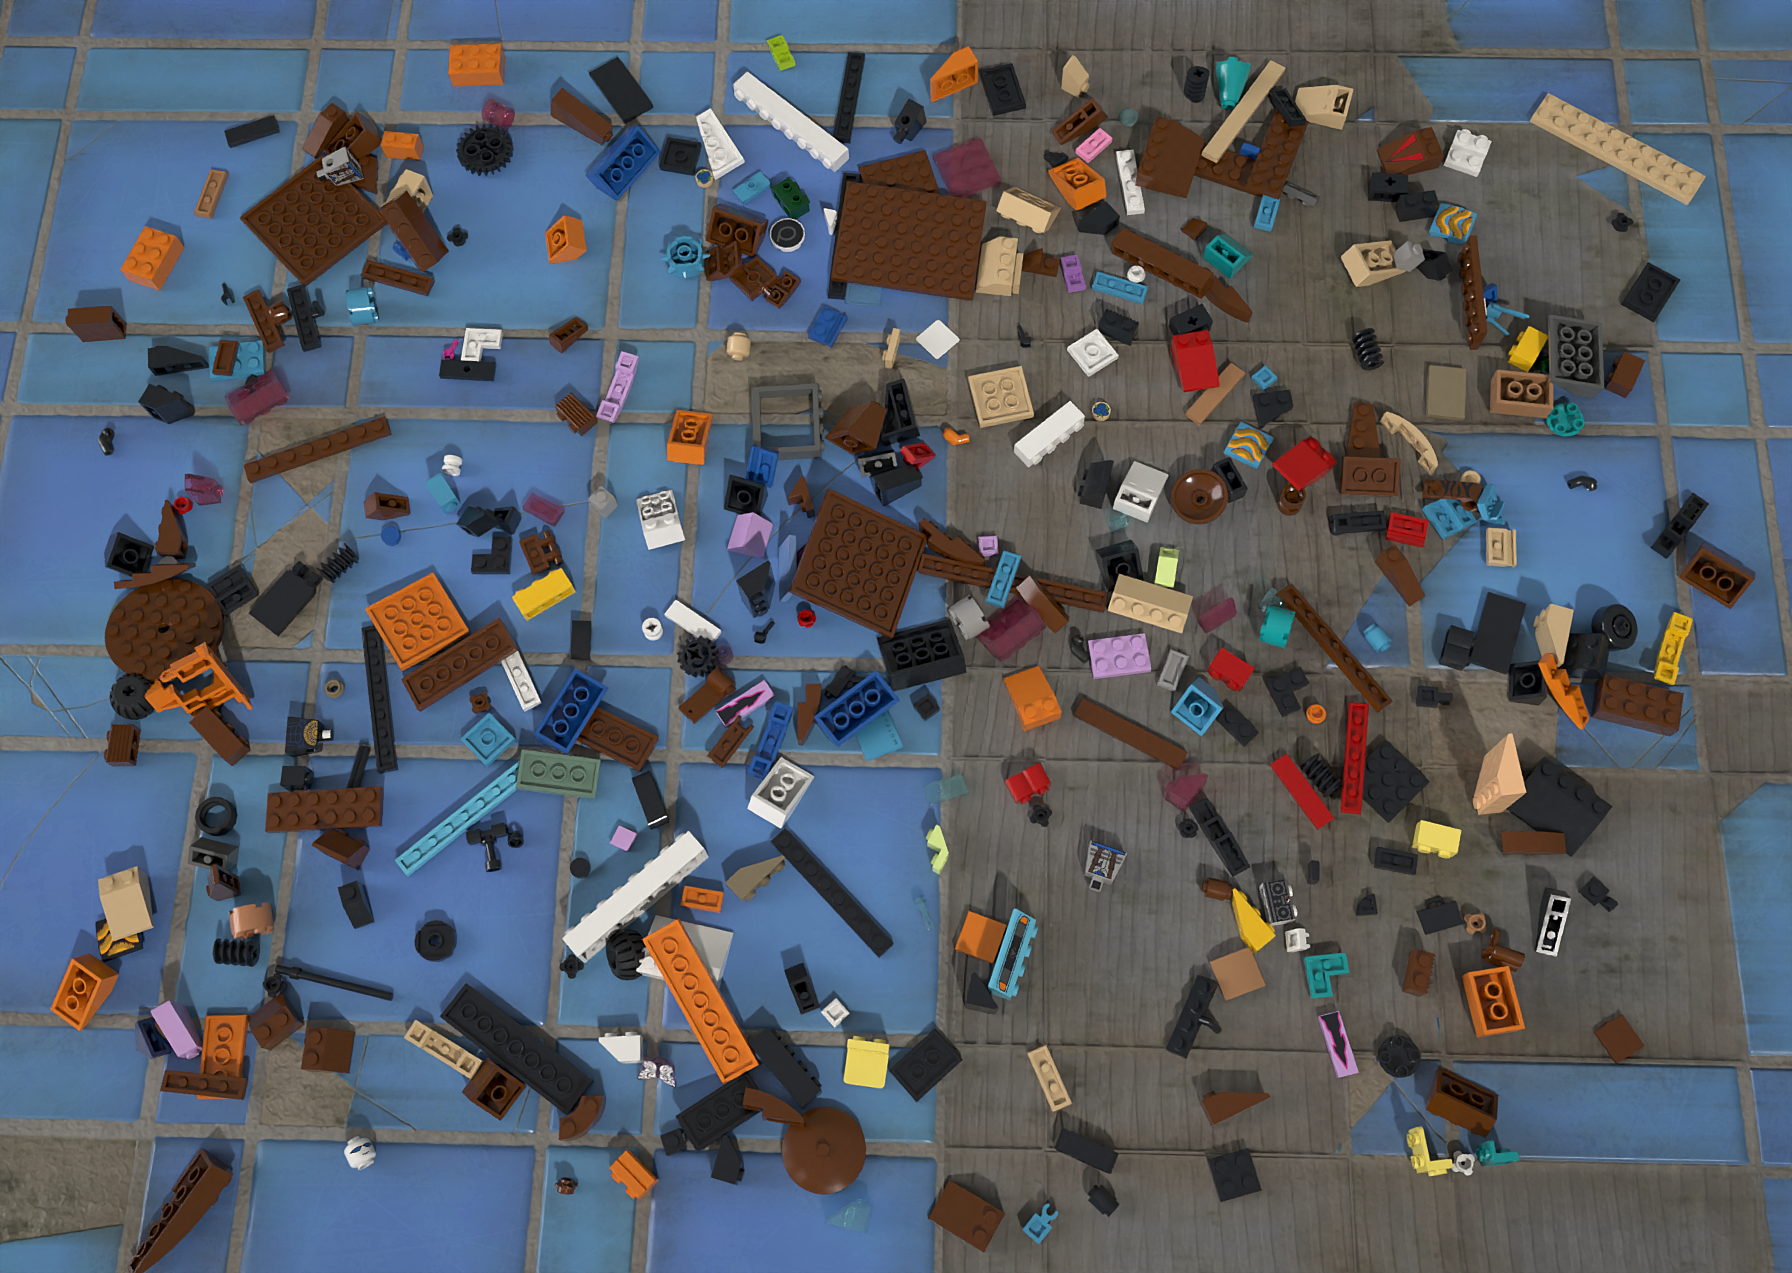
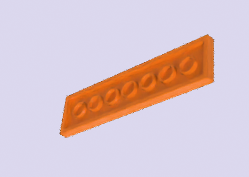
(701, 1001)

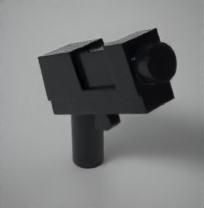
(844, 678)

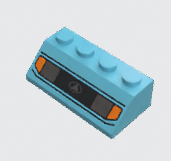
(1012, 954)

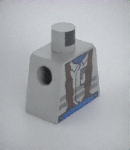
(340, 168)
(1102, 864)

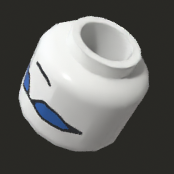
(360, 1152)

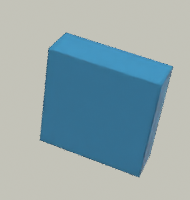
(1264, 378)

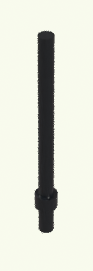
(297, 973)

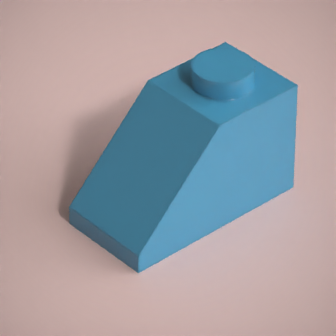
(442, 493)

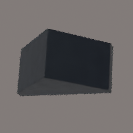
(509, 519)

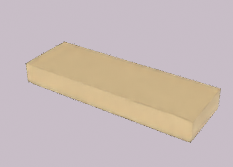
(1049, 1078)

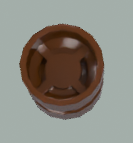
(1291, 500)

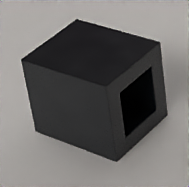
(296, 777)

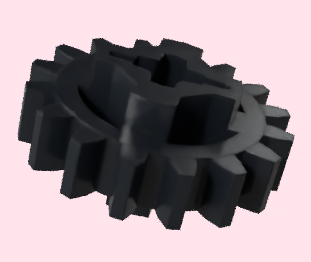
(694, 665)

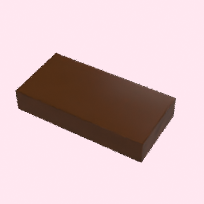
(225, 358)

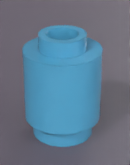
(1377, 638)

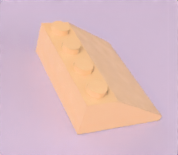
(1499, 779)

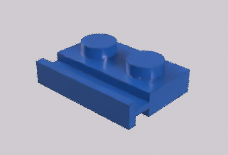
(827, 327)
(762, 465)

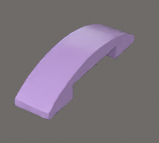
(619, 388)

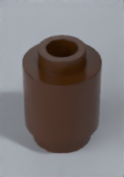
(1216, 889)

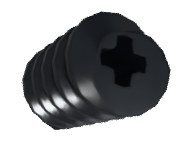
(1196, 83)
(1367, 349)
(338, 563)
(1321, 775)
(236, 953)

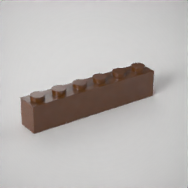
(1162, 263)

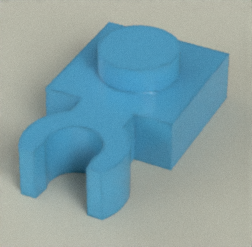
(1038, 1225)

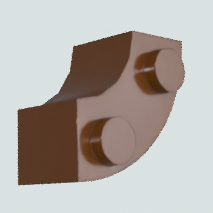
(582, 1119)

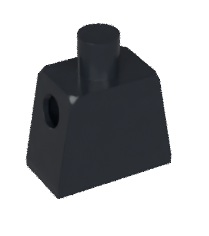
(909, 121)

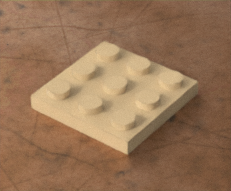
(1000, 396)

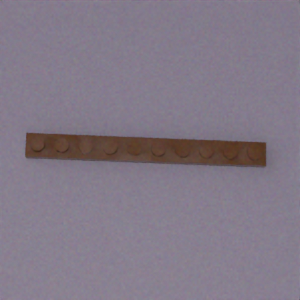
(983, 577)

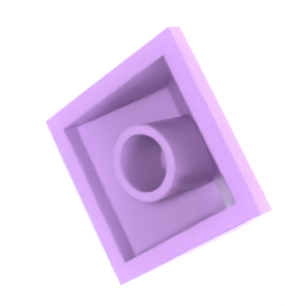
(750, 535)

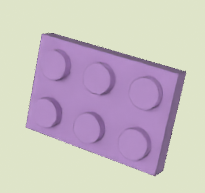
(1119, 656)

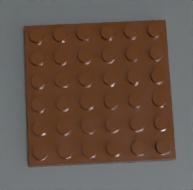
(312, 223)
(859, 564)

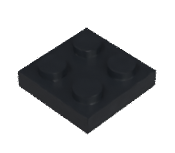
(680, 156)
(1234, 1175)

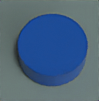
(391, 536)

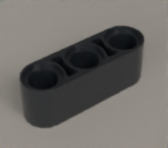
(650, 800)
(1086, 1151)

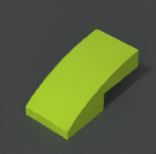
(781, 53)

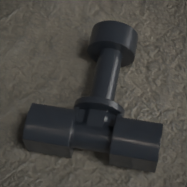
(488, 839)

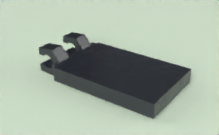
(286, 598)

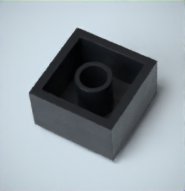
(1586, 655)

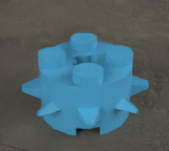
(685, 257)

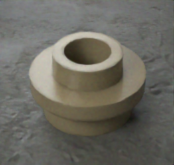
(329, 687)

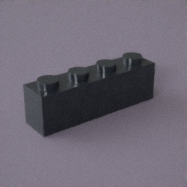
(785, 1068)

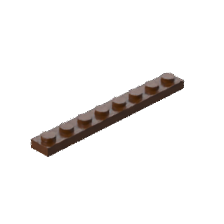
(317, 449)
(1335, 648)

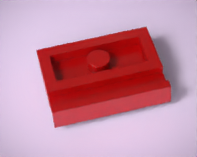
(1407, 529)

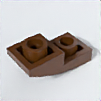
(784, 289)

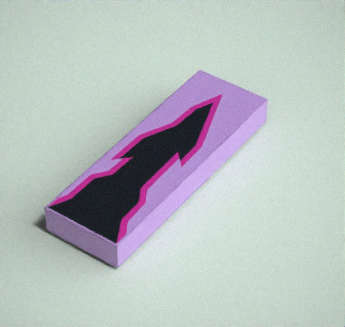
(745, 703)
(1338, 1044)

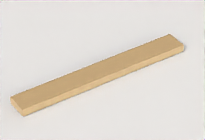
(1243, 111)

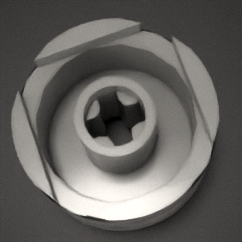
(969, 617)

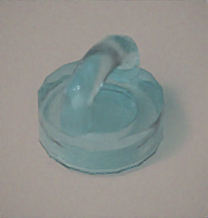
(1128, 117)

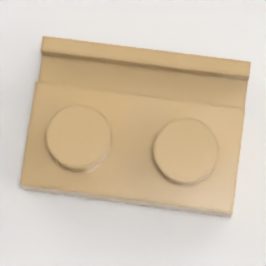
(1501, 547)

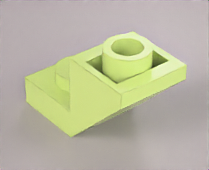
(1166, 567)
(937, 843)

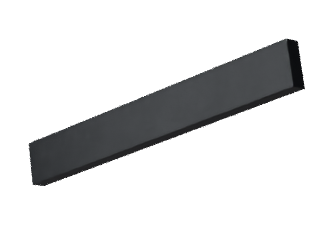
(838, 289)
(379, 700)

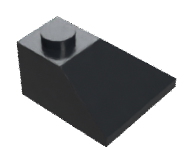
(127, 554)

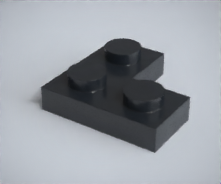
(498, 561)
(1282, 689)

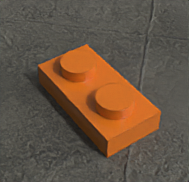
(702, 899)

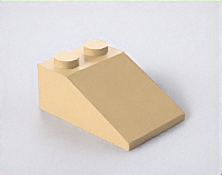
(1370, 262)
(1553, 631)
(126, 902)

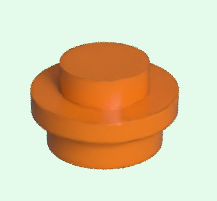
(1316, 714)

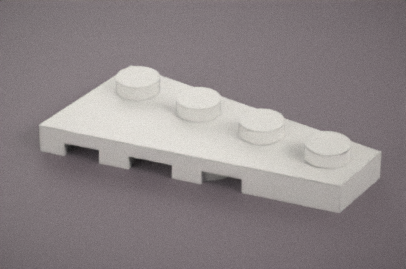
(718, 145)

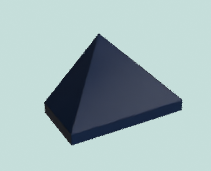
(149, 1039)

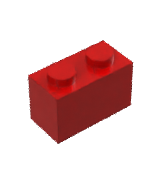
(1230, 670)

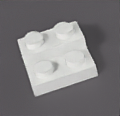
(1467, 152)

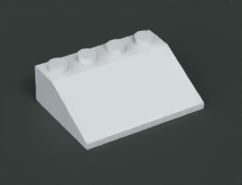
(710, 943)

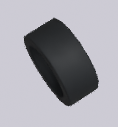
(203, 809)

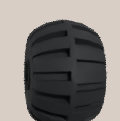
(129, 697)
(624, 953)

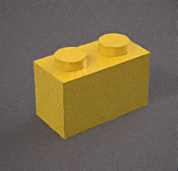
(1528, 348)

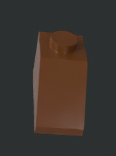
(386, 506)

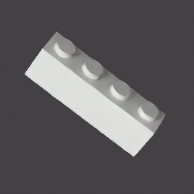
(1049, 434)

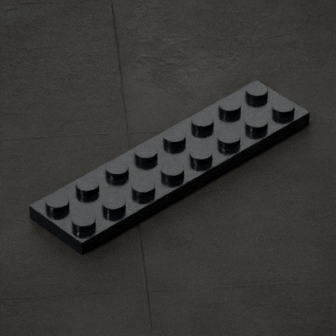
(516, 1049)

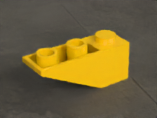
(1251, 927)

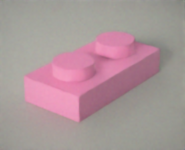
(1094, 145)

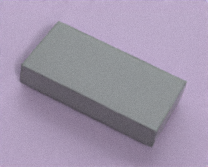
(1172, 670)

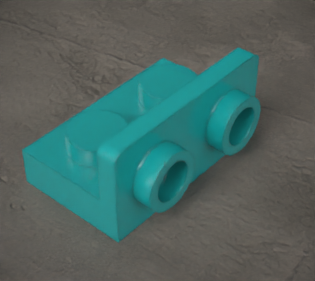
(1490, 1157)

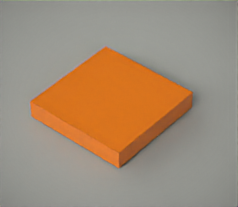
(980, 937)

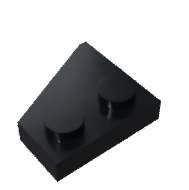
(1271, 405)

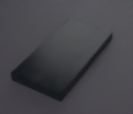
(621, 90)
(1497, 633)
(717, 1113)

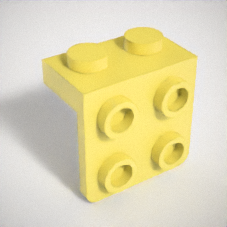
(866, 1062)
(1420, 1158)

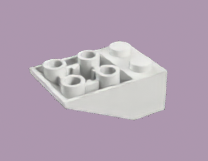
(1140, 491)
(660, 519)

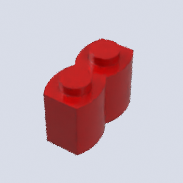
(1028, 783)

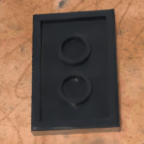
(1002, 89)
(1650, 292)
(925, 1065)

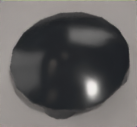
(1399, 1056)

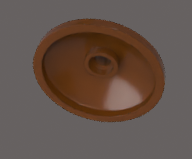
(1196, 485)

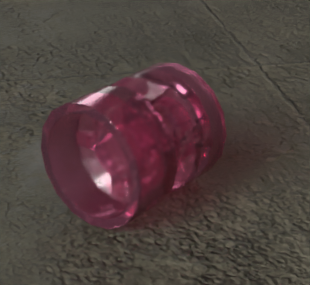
(498, 114)

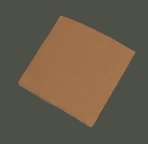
(1238, 973)

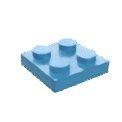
(488, 739)

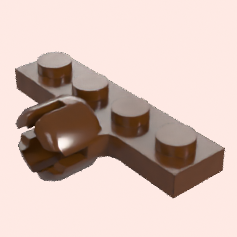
(267, 319)

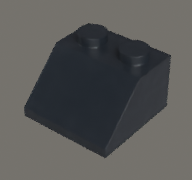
(1096, 483)
(1119, 559)

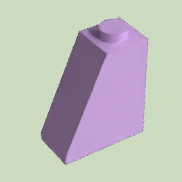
(178, 1029)

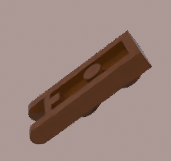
(729, 742)

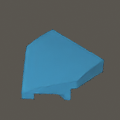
(1490, 507)

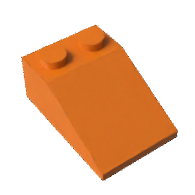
(955, 74)
(1078, 183)
(689, 437)
(1032, 698)
(83, 990)

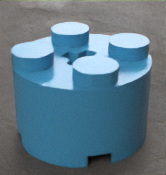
(361, 306)

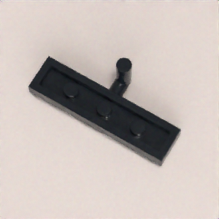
(305, 317)
(1193, 1016)

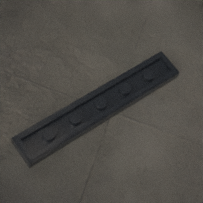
(849, 97)

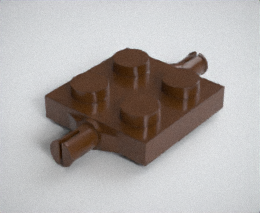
(755, 279)

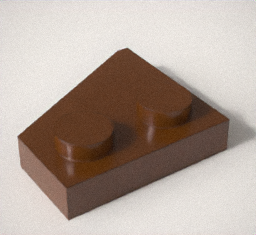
(369, 169)

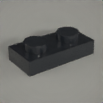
(1237, 726)
(1396, 861)

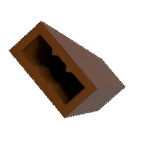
(580, 117)

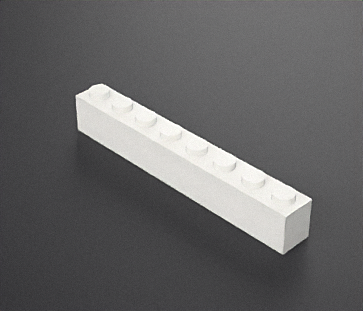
(791, 122)

